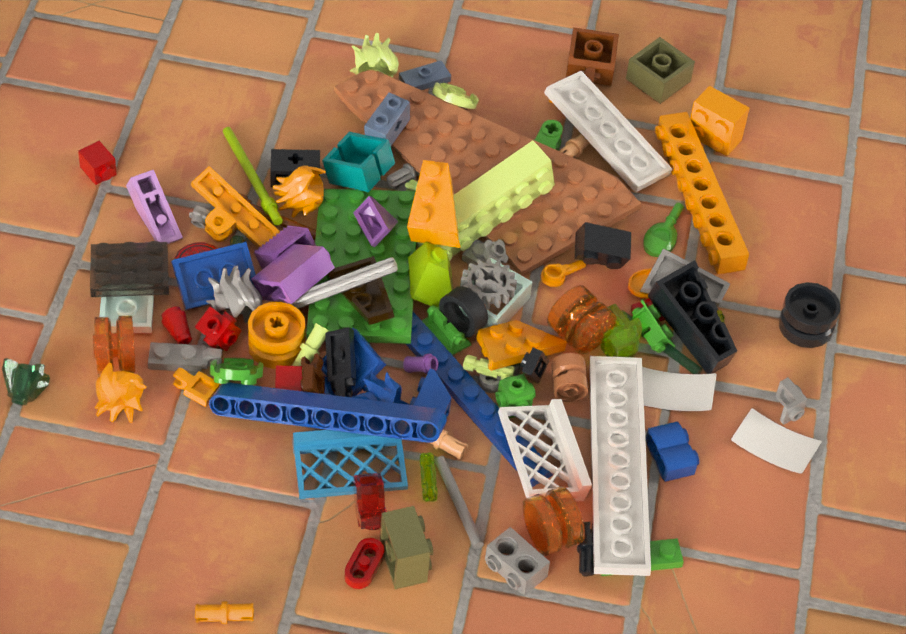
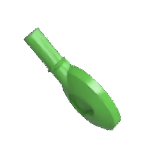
(663, 234)

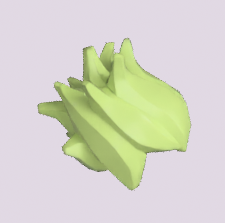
(375, 57)

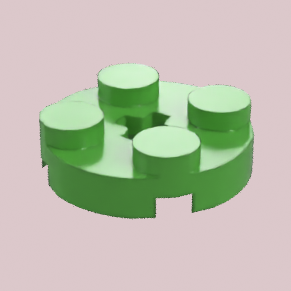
(236, 369)

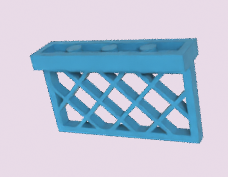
(329, 441)

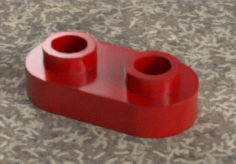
(363, 565)

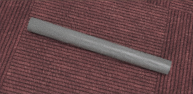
(459, 502)

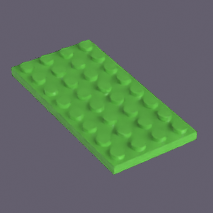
(346, 243)

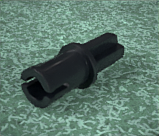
(585, 551)

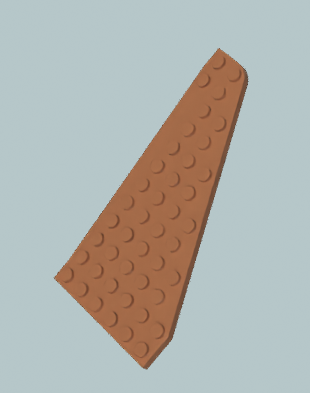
(475, 146)

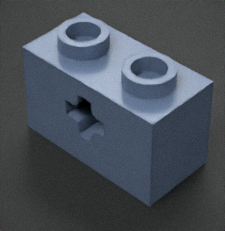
(389, 118)

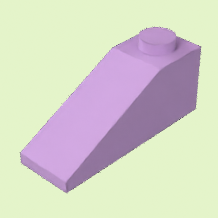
(153, 207)

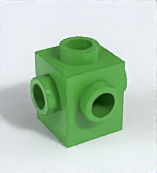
(515, 392)

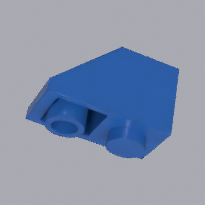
(432, 393)

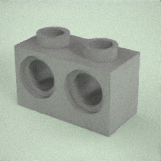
(521, 557)

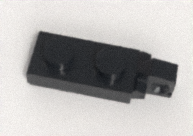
(341, 361)

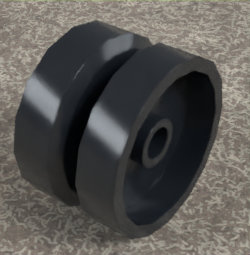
(809, 315)

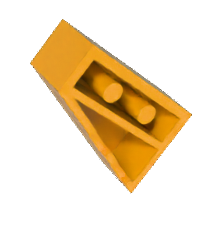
(433, 207)

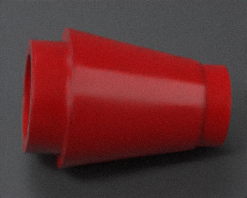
(177, 325)

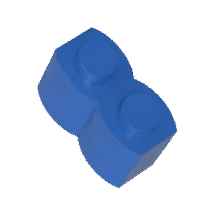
(671, 451)

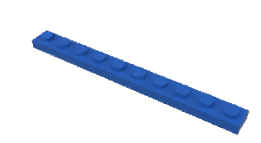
(468, 394)

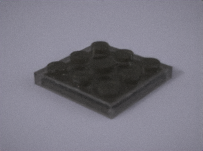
(129, 269)

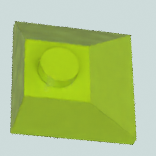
(430, 274)

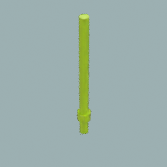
(267, 203)

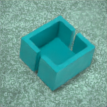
(358, 161)

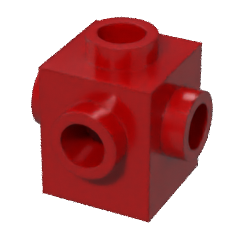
(218, 329)

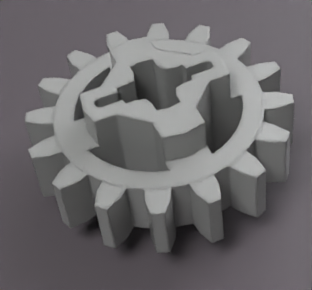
(489, 282)

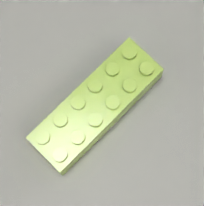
(500, 194)

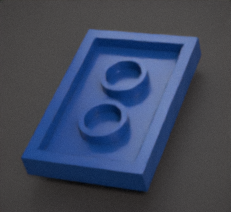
(194, 270)

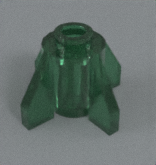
(24, 381)

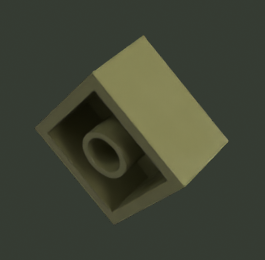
(660, 70)
(405, 547)

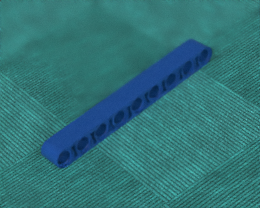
(339, 412)

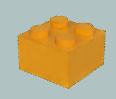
(719, 120)

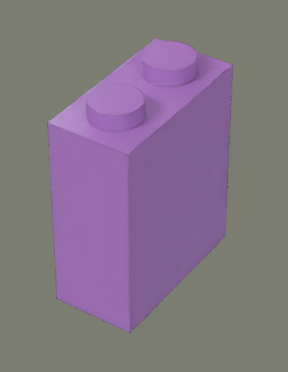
(293, 273)

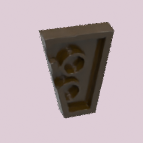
(369, 298)

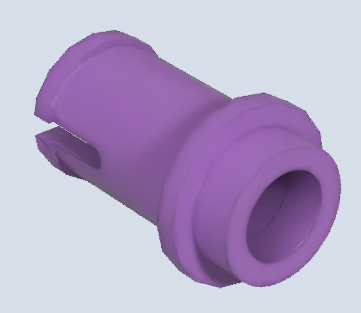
(420, 364)

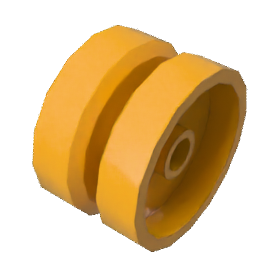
(275, 334)

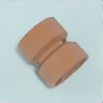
(569, 377)

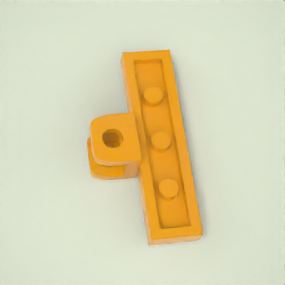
(231, 211)

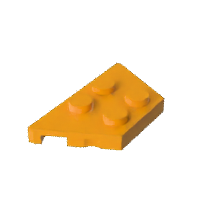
(510, 341)

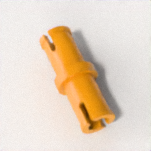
(224, 612)

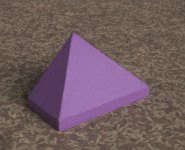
(374, 220)

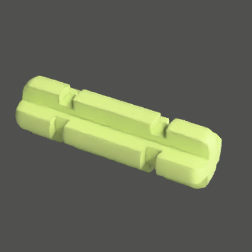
(471, 363)

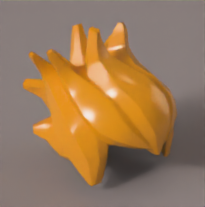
(301, 190)
(118, 392)

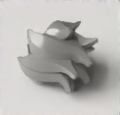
(235, 294)

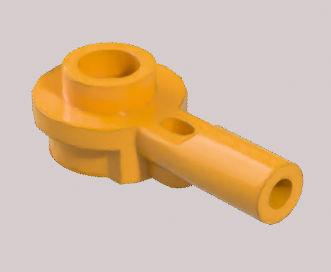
(554, 274)

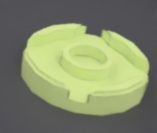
(455, 95)

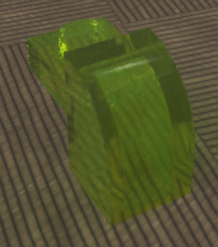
(624, 337)

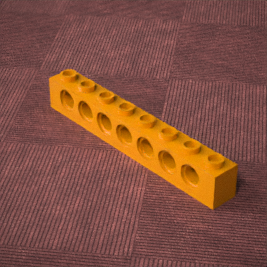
(702, 193)

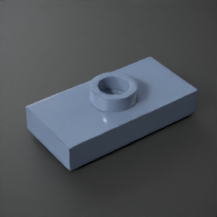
(426, 76)

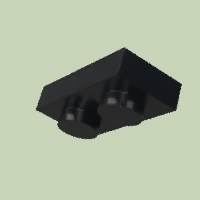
(534, 365)

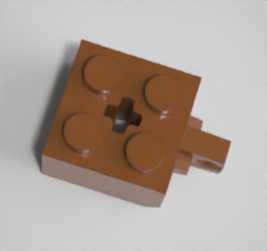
(593, 54)

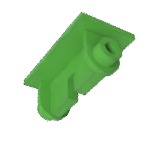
(446, 333)
(659, 334)

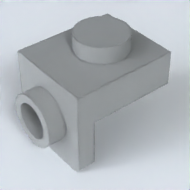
(792, 399)

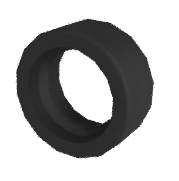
(471, 304)

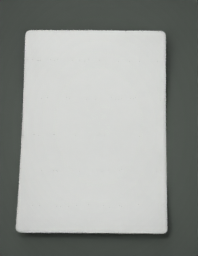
(678, 390)
(775, 442)

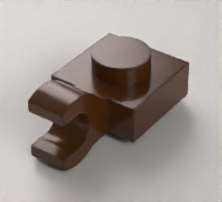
(312, 379)

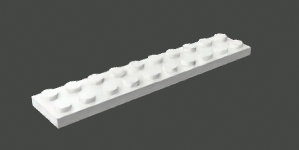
(619, 467)

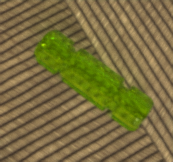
(428, 477)

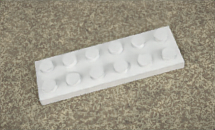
(608, 131)

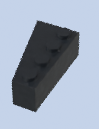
(694, 317)

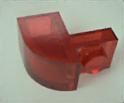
(369, 500)

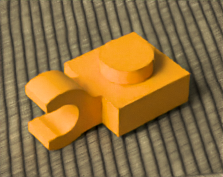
(197, 387)

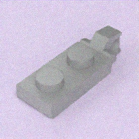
(186, 356)

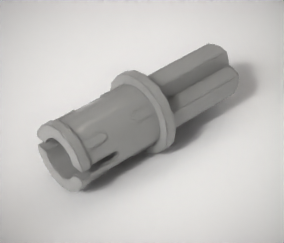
(402, 176)

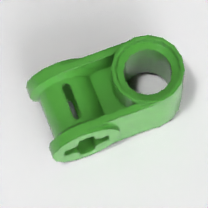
(550, 134)

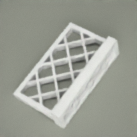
(563, 440)

